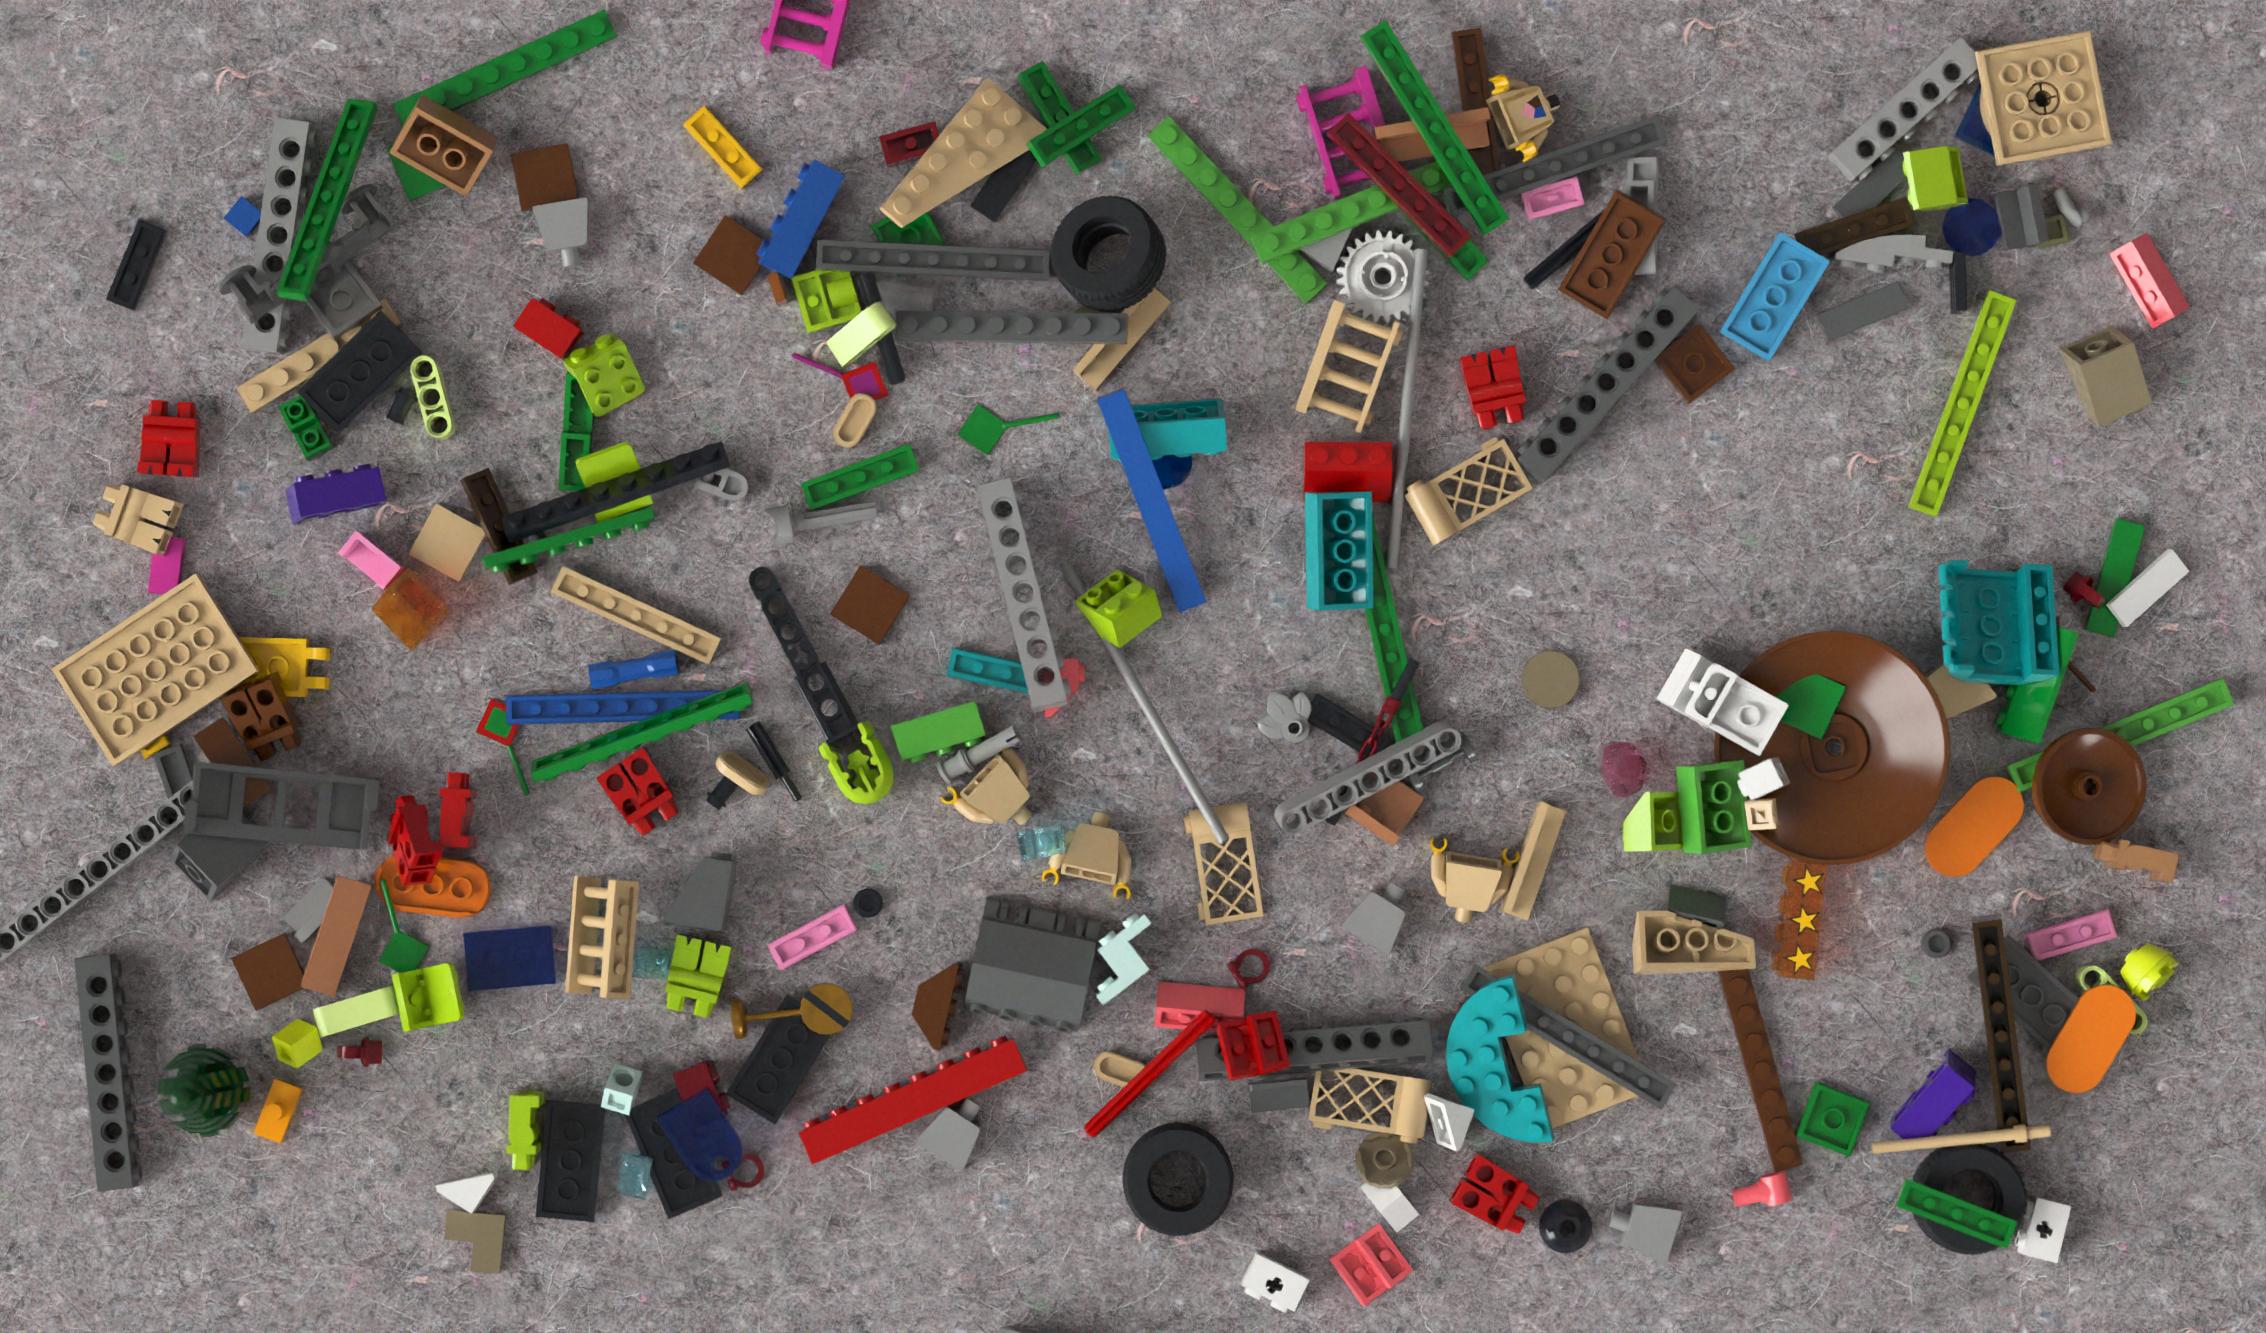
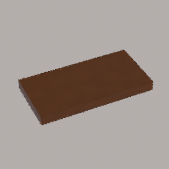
(1612, 254)

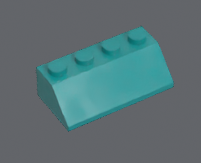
(1180, 428)
(1339, 550)

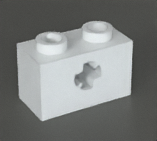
(1763, 778)
(2048, 1244)
(1265, 1268)

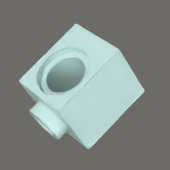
(621, 1089)

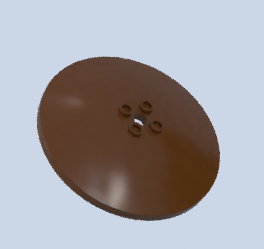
(1889, 760)

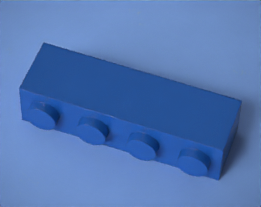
(800, 218)

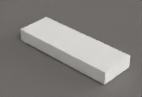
(2147, 588)

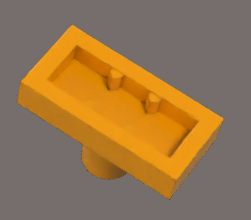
(278, 1110)

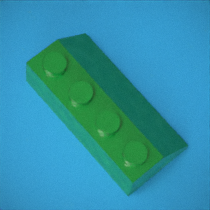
(2031, 704)

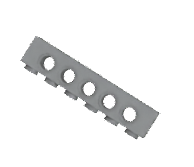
(1846, 155)

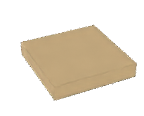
(447, 543)

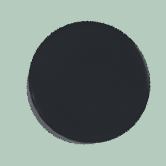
(868, 902)

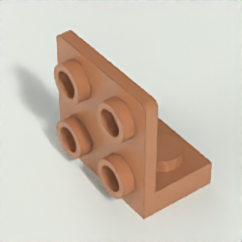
(1386, 811)

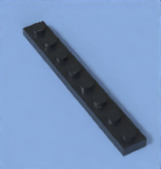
(615, 492)

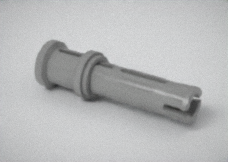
(967, 759)

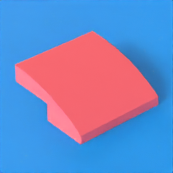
(1370, 1264)

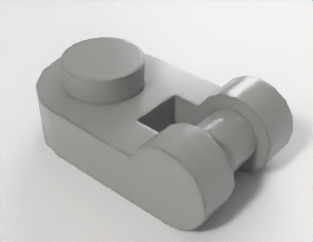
(731, 487)

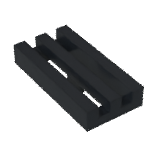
(1957, 282)

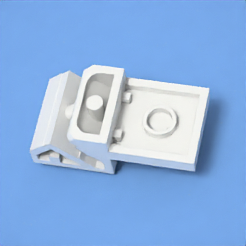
(1722, 701)

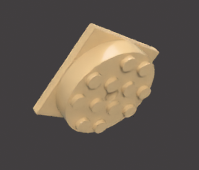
(2068, 79)

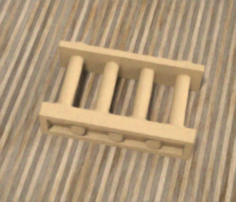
(1329, 344)
(619, 937)

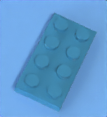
(1774, 296)

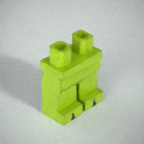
(693, 982)
(524, 1128)

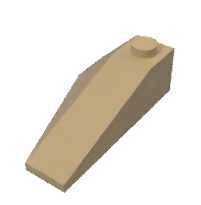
(1681, 945)

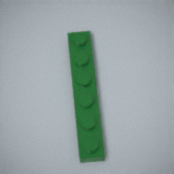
(556, 544)

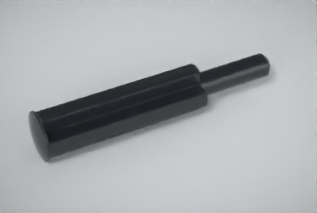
(772, 757)

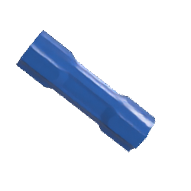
(612, 673)

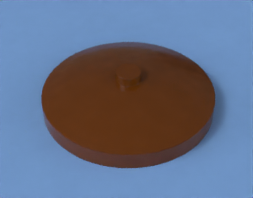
(2089, 786)

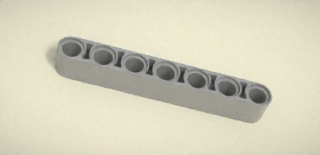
(1381, 778)

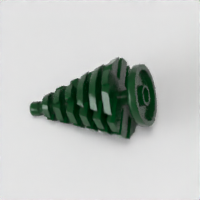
(204, 1090)

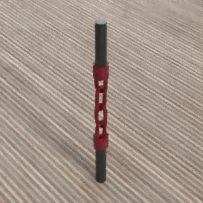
(1390, 706)

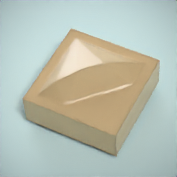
(1761, 814)

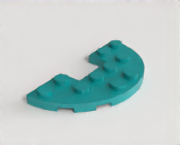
(1481, 1069)

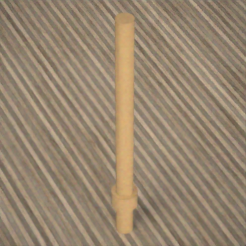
(2019, 1133)

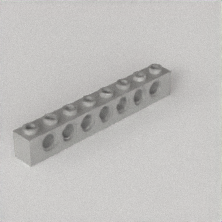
(284, 134)
(992, 497)

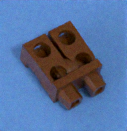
(263, 715)

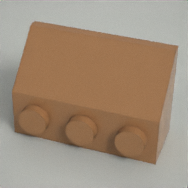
(444, 145)

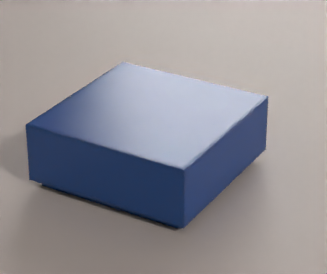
(243, 216)

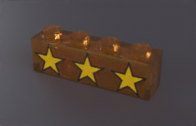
(1800, 920)

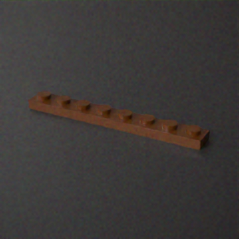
(1760, 1069)

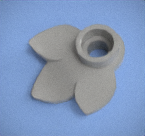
(1284, 713)

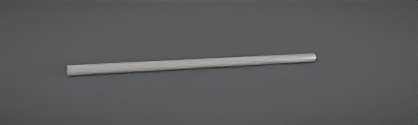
(1406, 408)
(1155, 721)

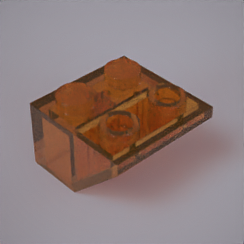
(411, 608)

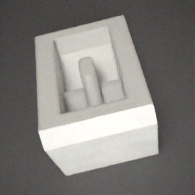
(1449, 1120)
(468, 1191)
(1391, 1205)

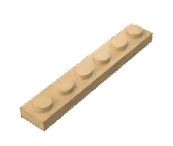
(299, 366)
(636, 615)

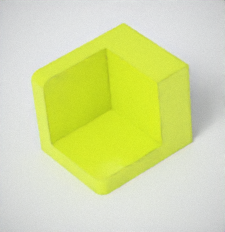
(297, 1043)

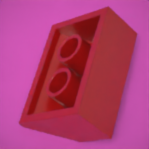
(1348, 468)

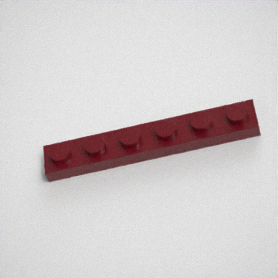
(1399, 185)

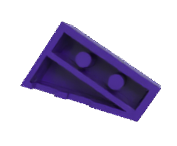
(335, 493)
(1936, 1099)

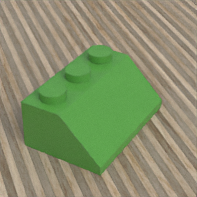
(939, 732)
(1712, 807)

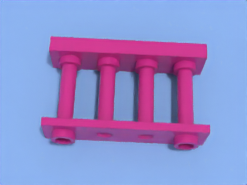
(832, 23)
(1370, 112)

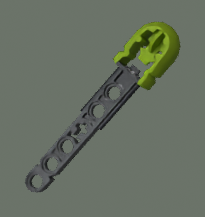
(835, 728)

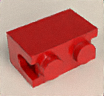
(549, 329)

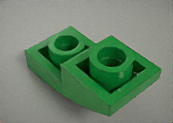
(306, 427)

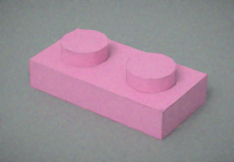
(1552, 198)

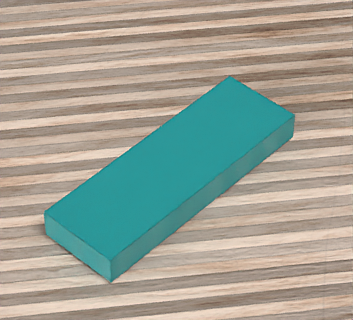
(987, 670)

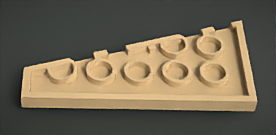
(975, 143)

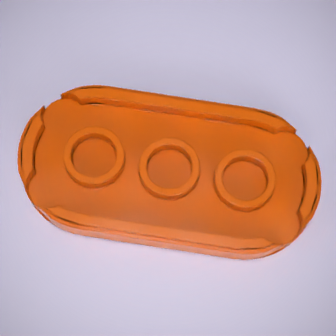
(1973, 826)
(457, 889)
(2090, 1038)

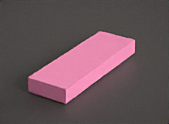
(2071, 935)
(812, 937)

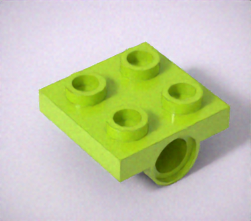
(826, 299)

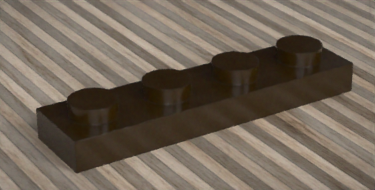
(1857, 227)
(489, 509)

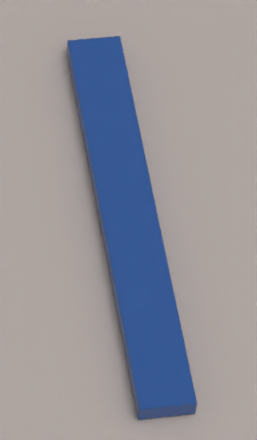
(1151, 499)
(599, 706)

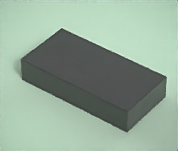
(173, 769)

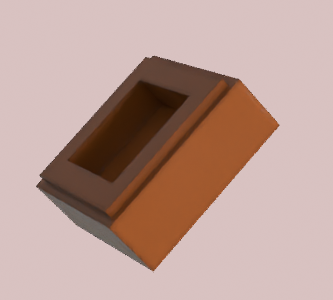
(778, 289)

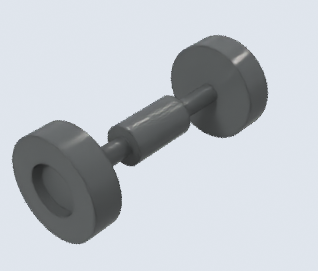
(1466, 749)

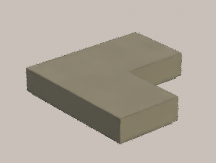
(485, 1232)

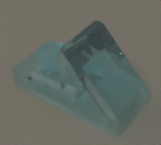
(1041, 842)
(651, 963)

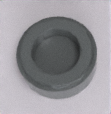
(1935, 943)

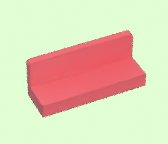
(2149, 280)
(1181, 1003)

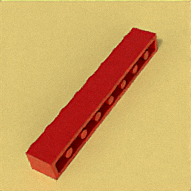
(912, 1100)

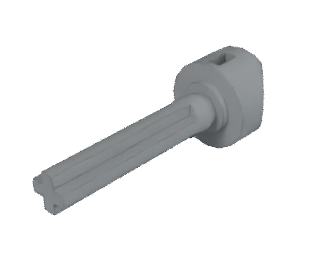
(787, 524)

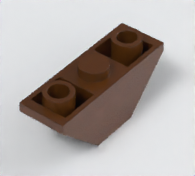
(935, 1004)

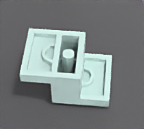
(1122, 957)

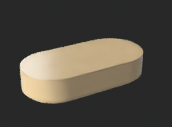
(854, 420)
(742, 773)
(1116, 1068)

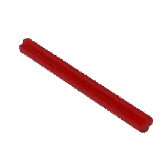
(1149, 1073)

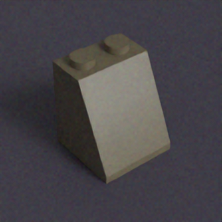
(2107, 375)

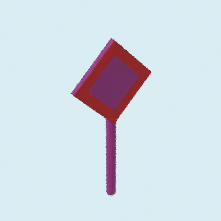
(860, 380)

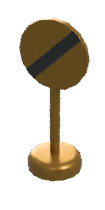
(824, 1010)

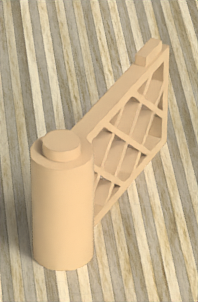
(1432, 504)
(1236, 824)
(1408, 1111)

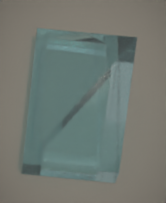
(634, 1175)

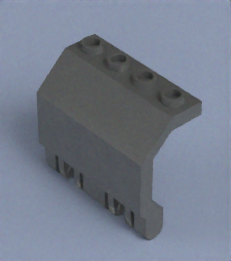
(1031, 968)

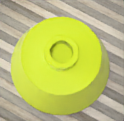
(2147, 969)

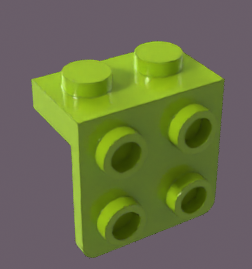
(605, 374)
(606, 466)
(428, 996)

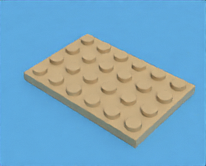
(155, 670)
(1572, 983)

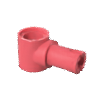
(1771, 1189)

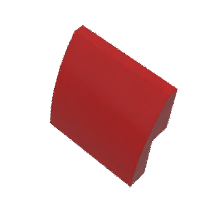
(1252, 1045)

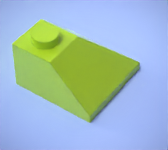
(1654, 823)

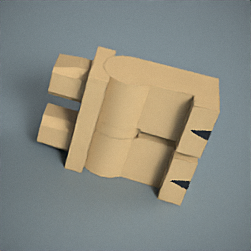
(129, 517)

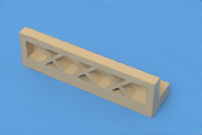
(1104, 358)
(1533, 860)

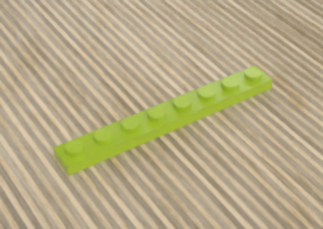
(1962, 403)

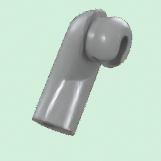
(2067, 208)

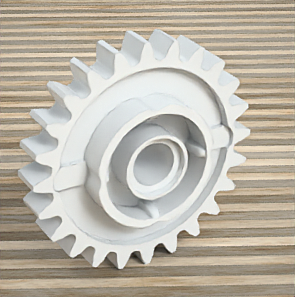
(1359, 278)

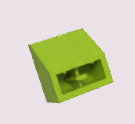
(1935, 178)
(1119, 607)

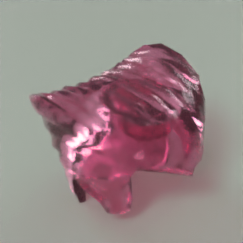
(1623, 769)

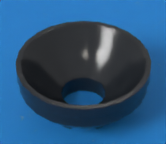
(1554, 1215)

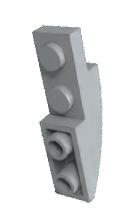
(1643, 187)
(1881, 251)

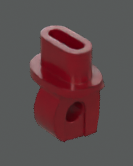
(2080, 587)
(369, 1052)

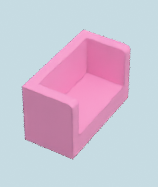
(371, 560)

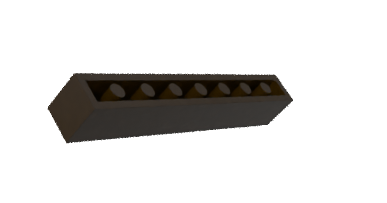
(2000, 1027)

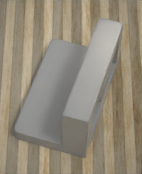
(309, 911)

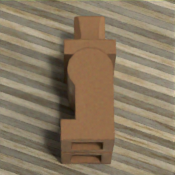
(2123, 856)

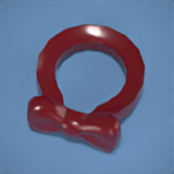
(1243, 981)
(734, 1183)

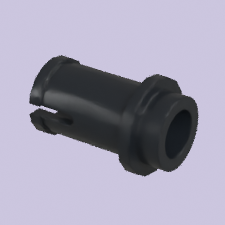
(401, 405)
(721, 793)

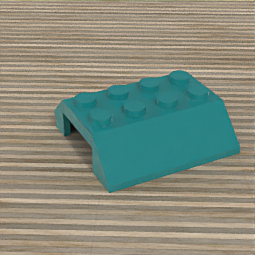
(1999, 623)

